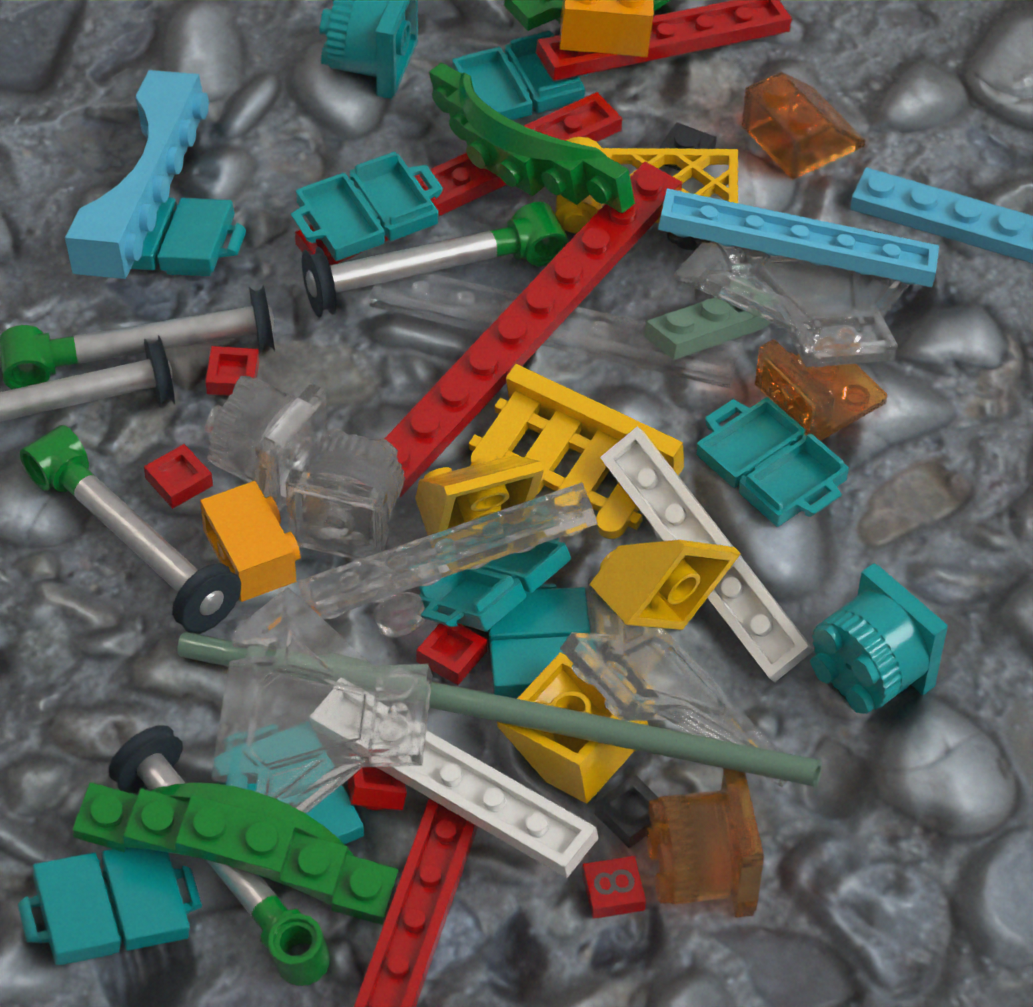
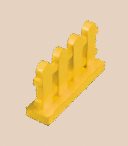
(573, 422)

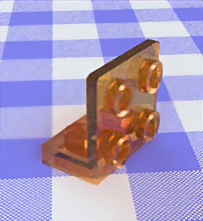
(816, 397)

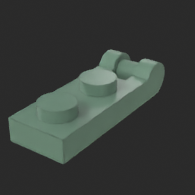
(700, 327)

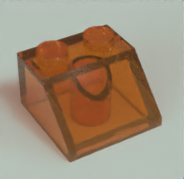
(796, 125)

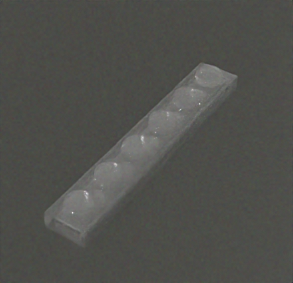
(448, 552)

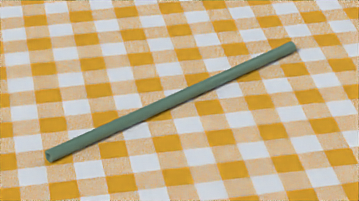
(572, 723)

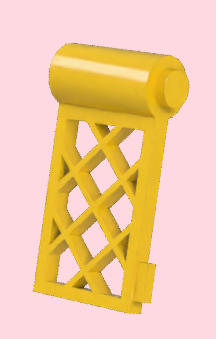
(691, 161)

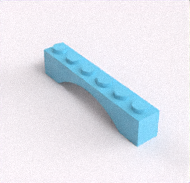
(112, 229)

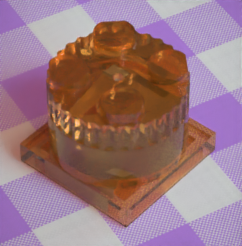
(707, 846)

